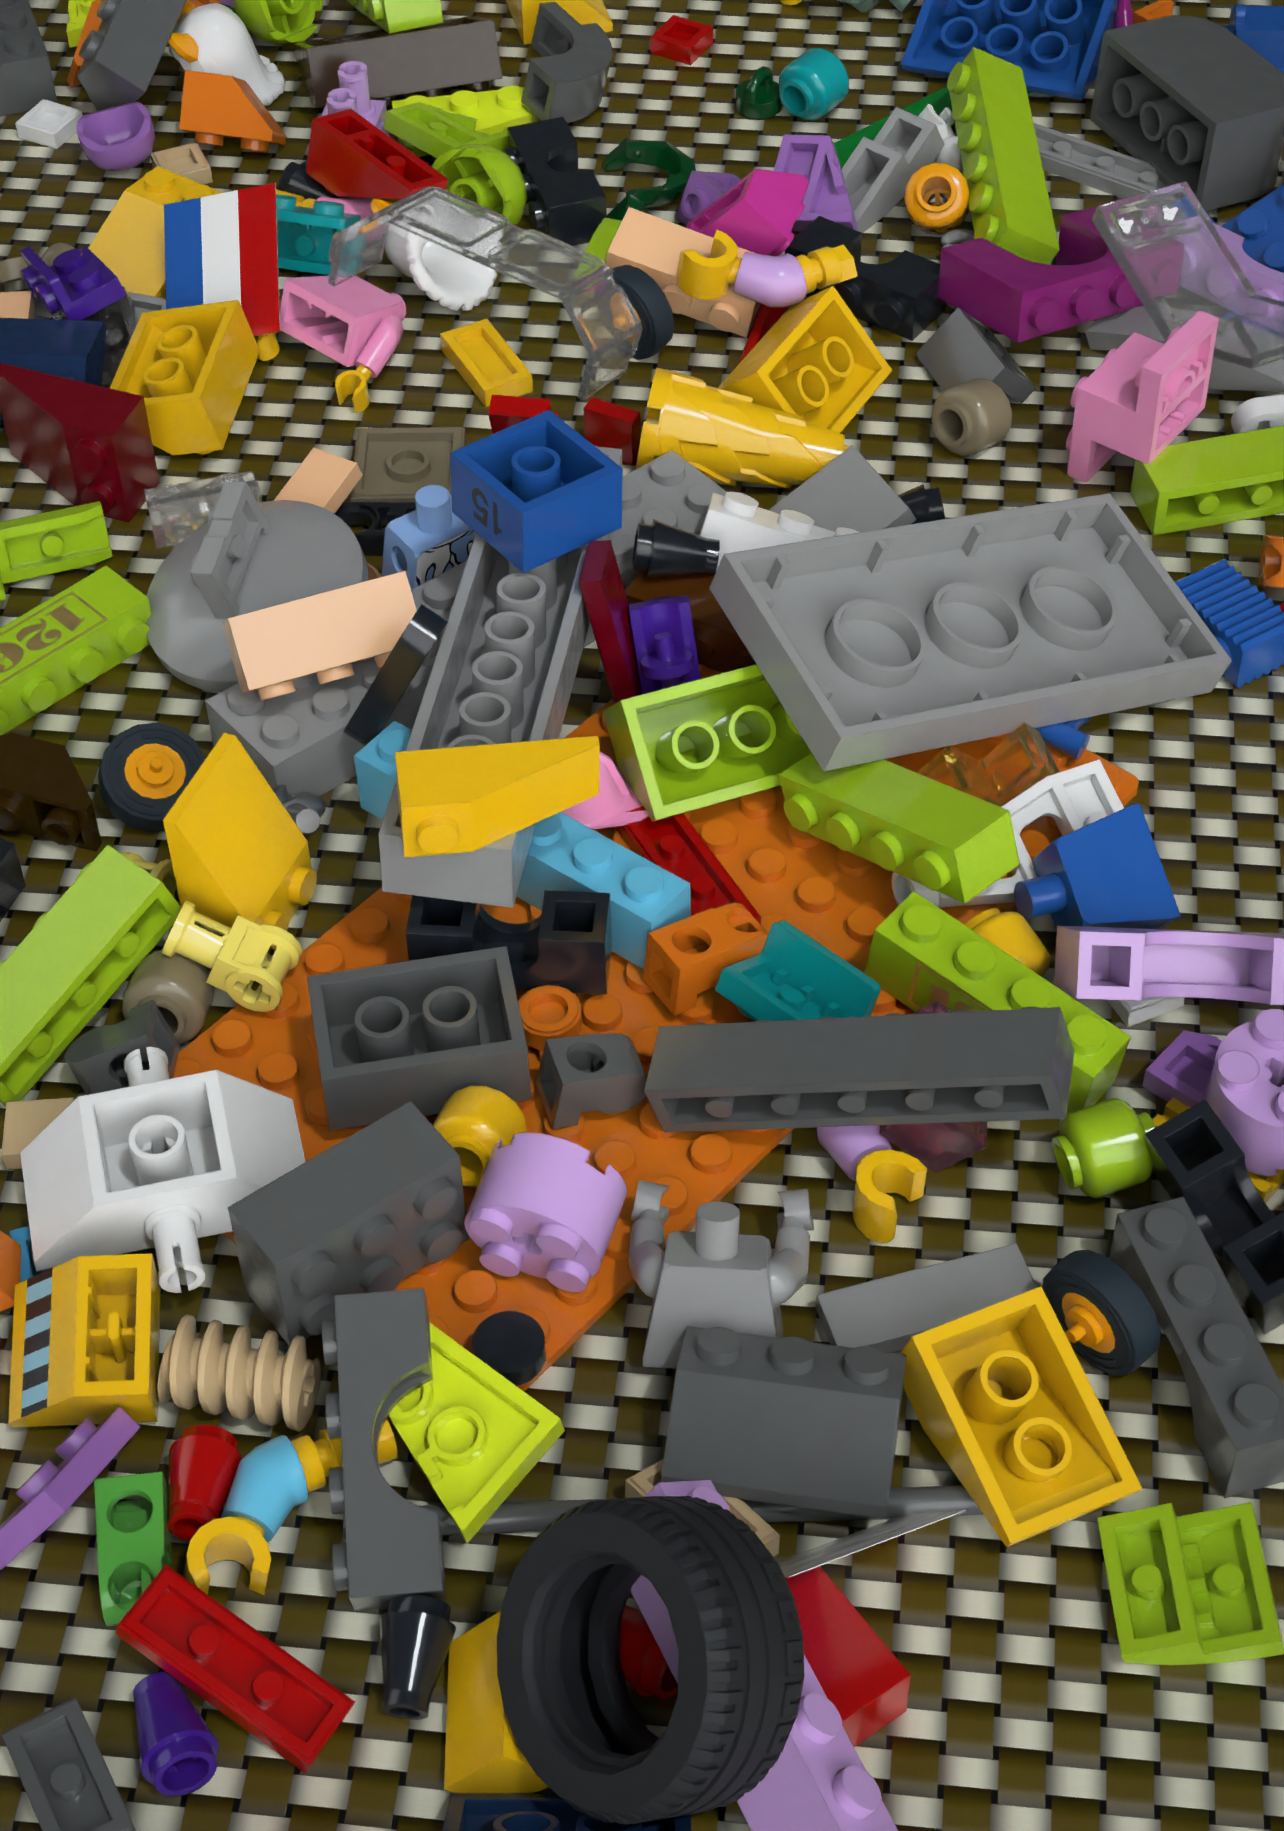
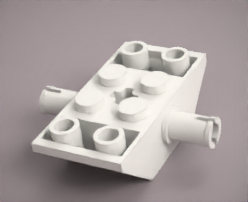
(154, 1166)

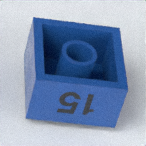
(536, 490)

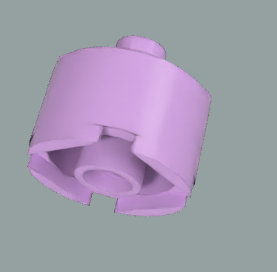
(1249, 1090)
(544, 1211)

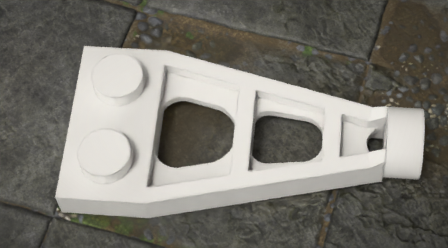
(1070, 797)

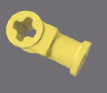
(236, 955)

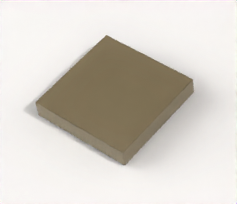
(403, 461)

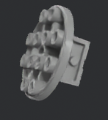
(240, 564)

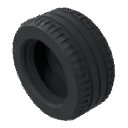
(734, 1665)

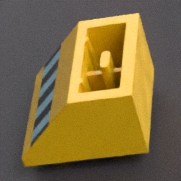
(86, 1342)

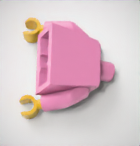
(345, 322)

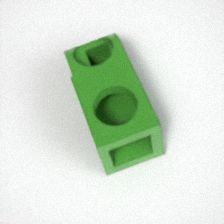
(130, 1539)

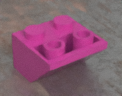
(757, 211)

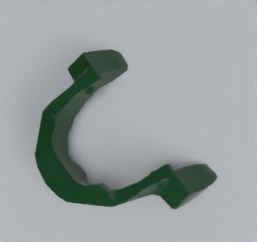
(654, 154)

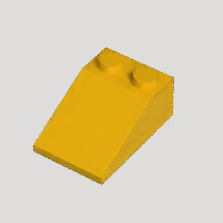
(133, 233)
(237, 844)
(1016, 1417)

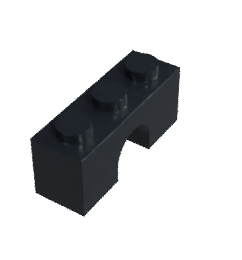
(558, 196)
(889, 295)
(560, 948)
(1206, 1166)

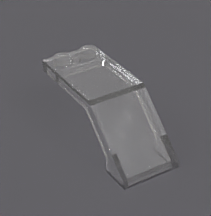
(1185, 267)

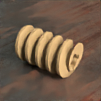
(239, 1375)

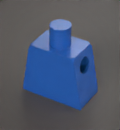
(1101, 877)

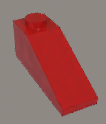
(363, 161)

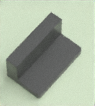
(969, 350)

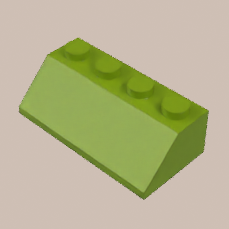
(703, 742)

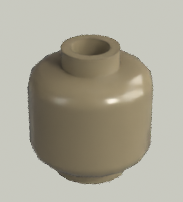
(971, 416)
(176, 987)

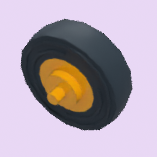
(650, 307)
(147, 773)
(1102, 1312)

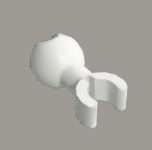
(950, 152)

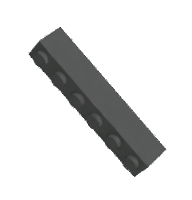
(862, 1071)

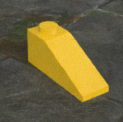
(483, 793)

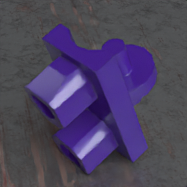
(664, 642)

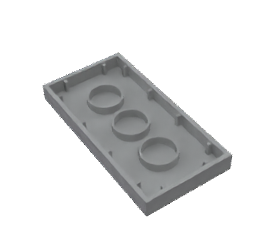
(965, 628)

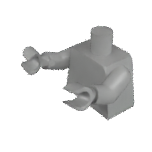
(715, 1272)

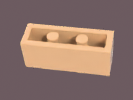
(656, 248)
(319, 635)

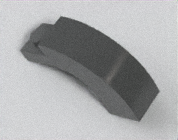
(572, 66)

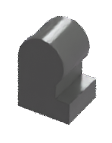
(100, 1053)
(589, 1076)

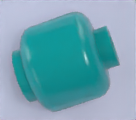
(813, 84)

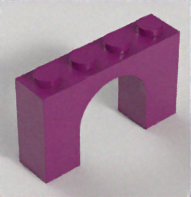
(1032, 297)

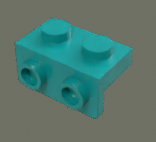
(307, 233)
(797, 981)

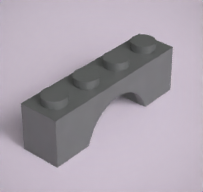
(380, 1358)
(1225, 1368)

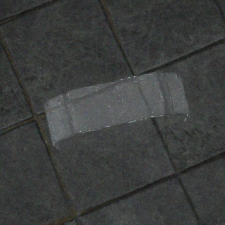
(577, 278)

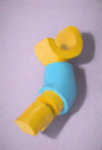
(261, 1497)

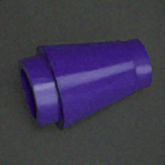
(172, 1737)

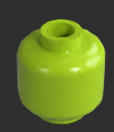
(1104, 1148)

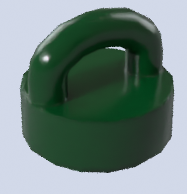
(759, 96)

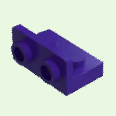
(74, 284)

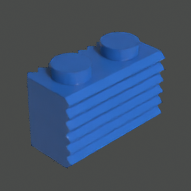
(1239, 618)

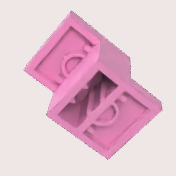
(1141, 397)

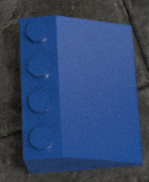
(1049, 39)

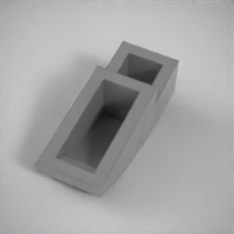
(883, 166)

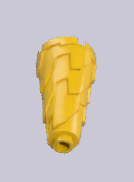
(731, 435)

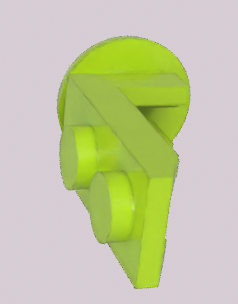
(52, 543)

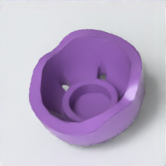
(117, 136)

